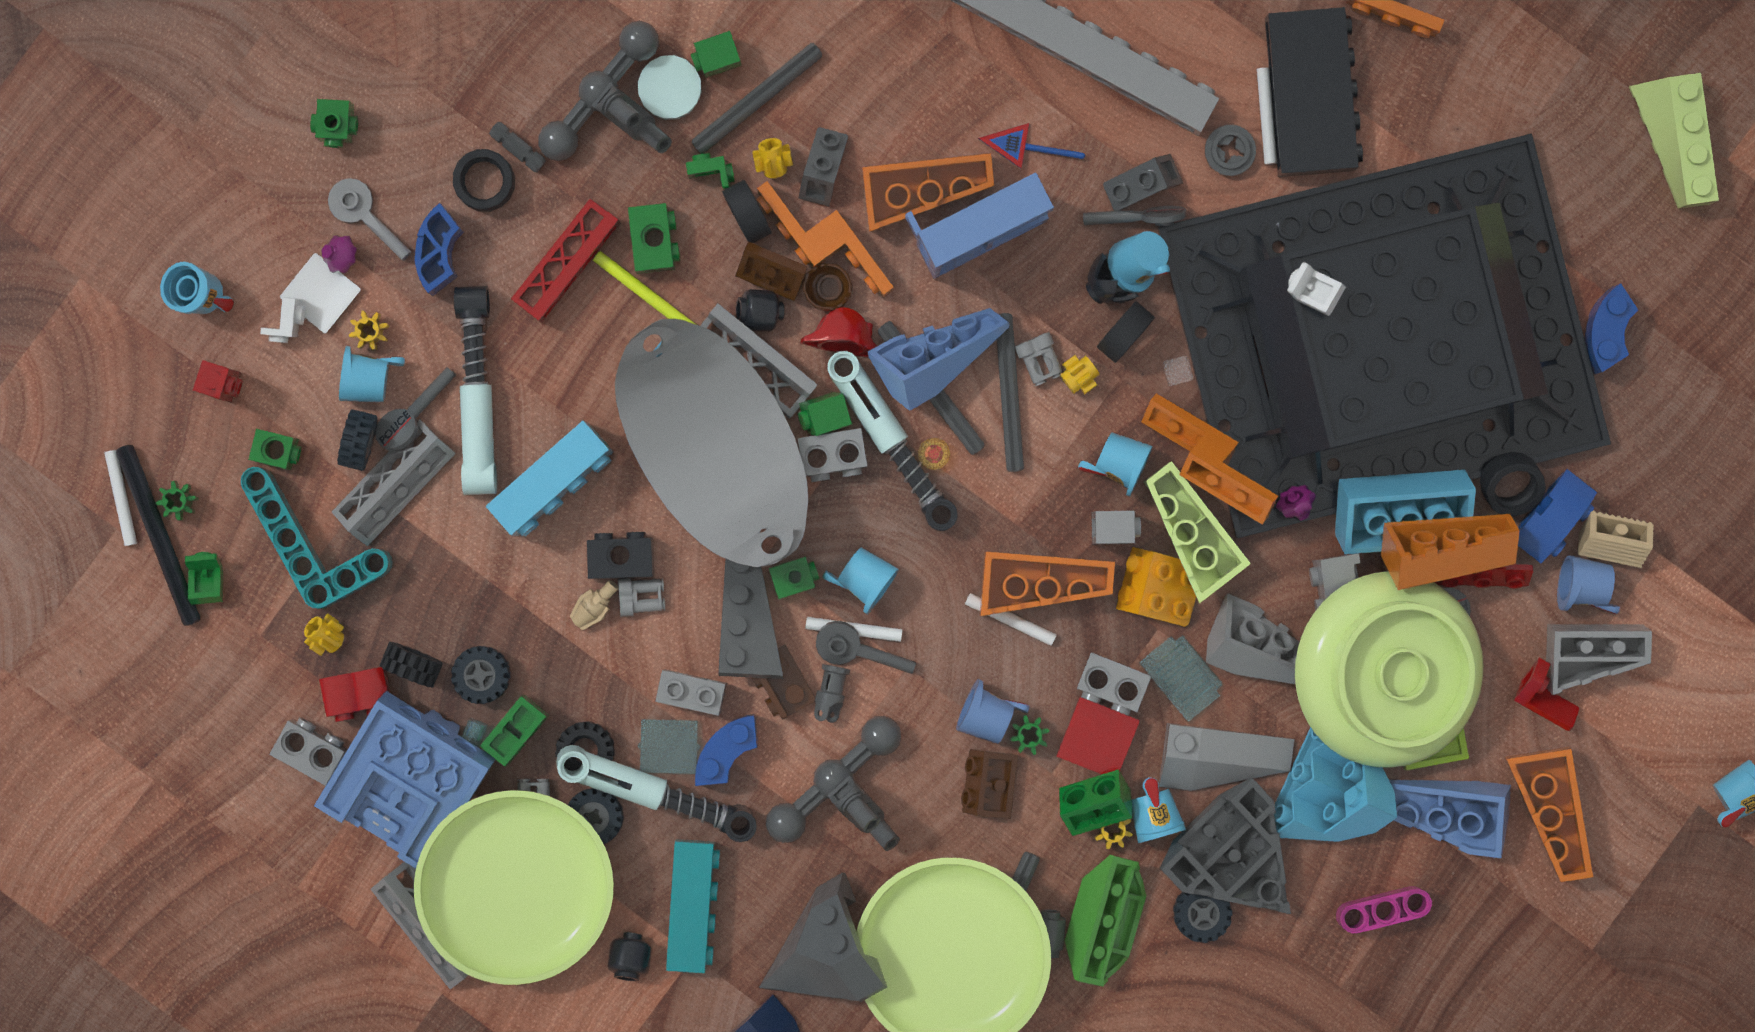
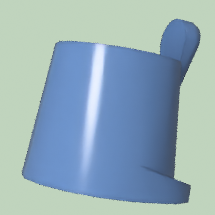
(1586, 584)
(987, 714)

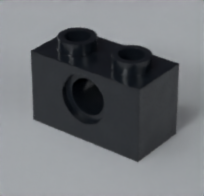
(600, 556)

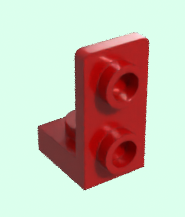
(218, 381)
(1535, 697)

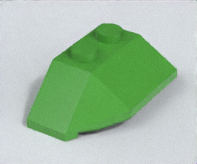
(1105, 920)

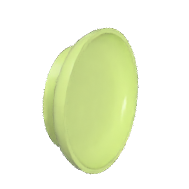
(1388, 671)
(513, 887)
(955, 949)

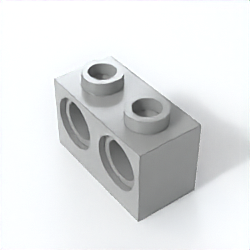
(831, 444)
(1115, 527)
(1116, 675)
(691, 692)
(307, 758)

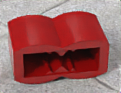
(353, 692)

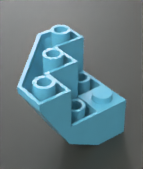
(1332, 796)

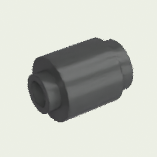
(1056, 930)

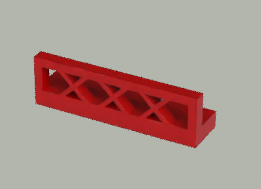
(574, 267)

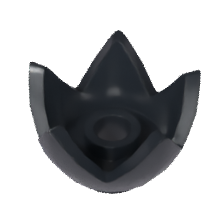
(1103, 286)

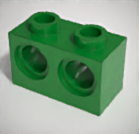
(514, 730)
(1095, 802)

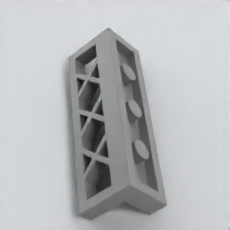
(766, 356)
(395, 487)
(402, 908)

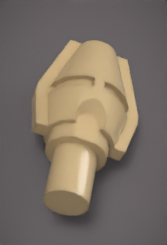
(593, 606)

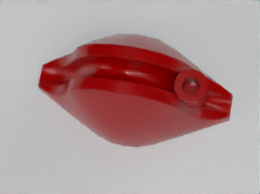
(842, 331)

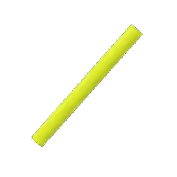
(638, 287)

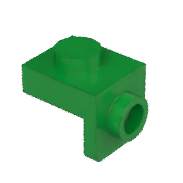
(704, 165)
(204, 578)

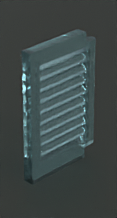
(1182, 676)

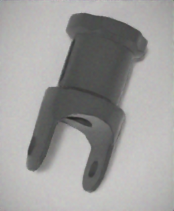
(830, 696)

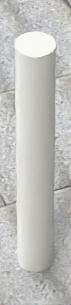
(1266, 115)
(120, 498)
(1016, 622)
(864, 630)

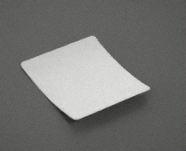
(321, 292)

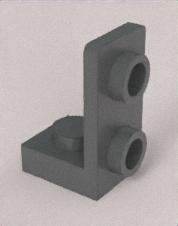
(822, 166)
(1142, 182)

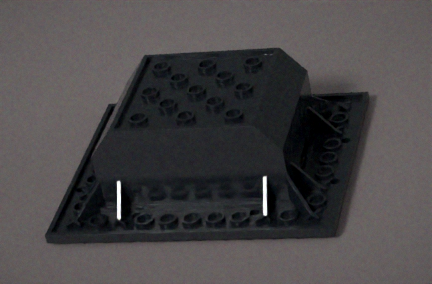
(1429, 340)

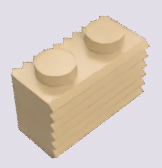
(1615, 539)

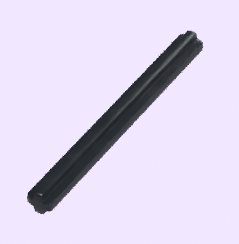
(157, 534)

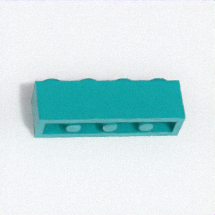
(690, 906)

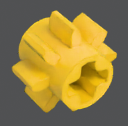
(772, 158)
(372, 340)
(1079, 374)
(324, 634)
(1117, 837)

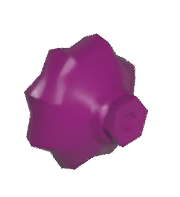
(339, 254)
(1296, 502)

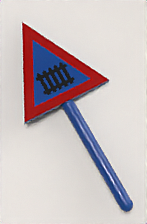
(1012, 145)

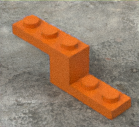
(1395, 13)
(824, 240)
(1209, 458)

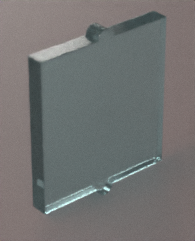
(668, 746)

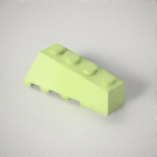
(1680, 136)
(1198, 537)

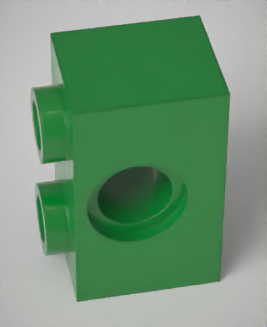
(644, 220)

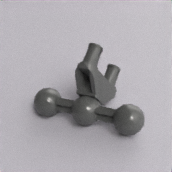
(601, 93)
(836, 782)

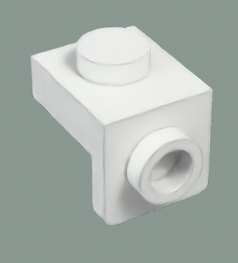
(1315, 289)
(291, 317)

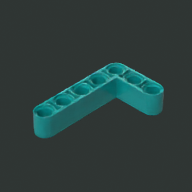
(303, 547)

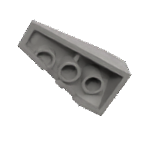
(1250, 643)
(1215, 757)

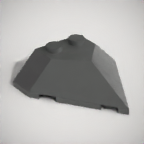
(1232, 851)
(825, 951)

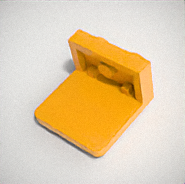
(1156, 588)

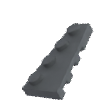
(747, 627)

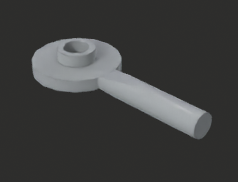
(352, 202)

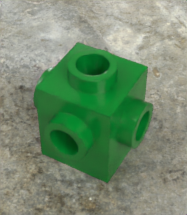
(329, 112)

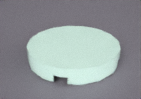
(669, 87)

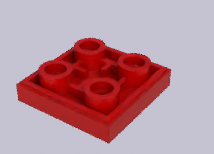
(1097, 737)

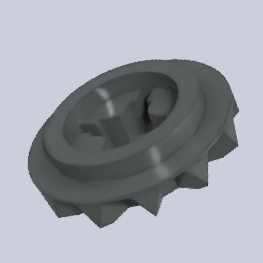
(1243, 144)

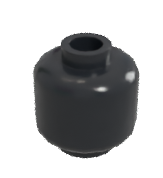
(759, 310)
(629, 957)

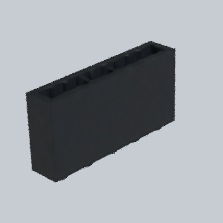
(1313, 92)

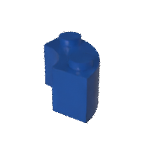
(435, 249)
(1607, 328)
(1555, 515)
(724, 748)

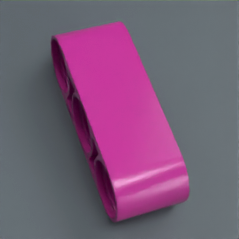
(1399, 909)

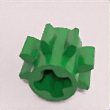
(186, 498)
(1027, 725)

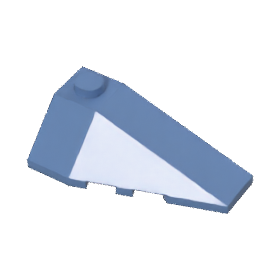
(926, 363)
(1459, 812)

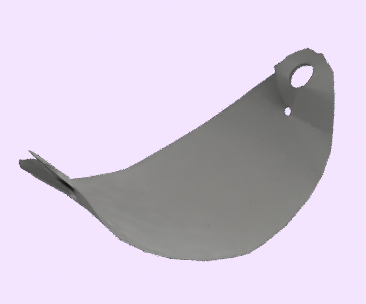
(712, 442)

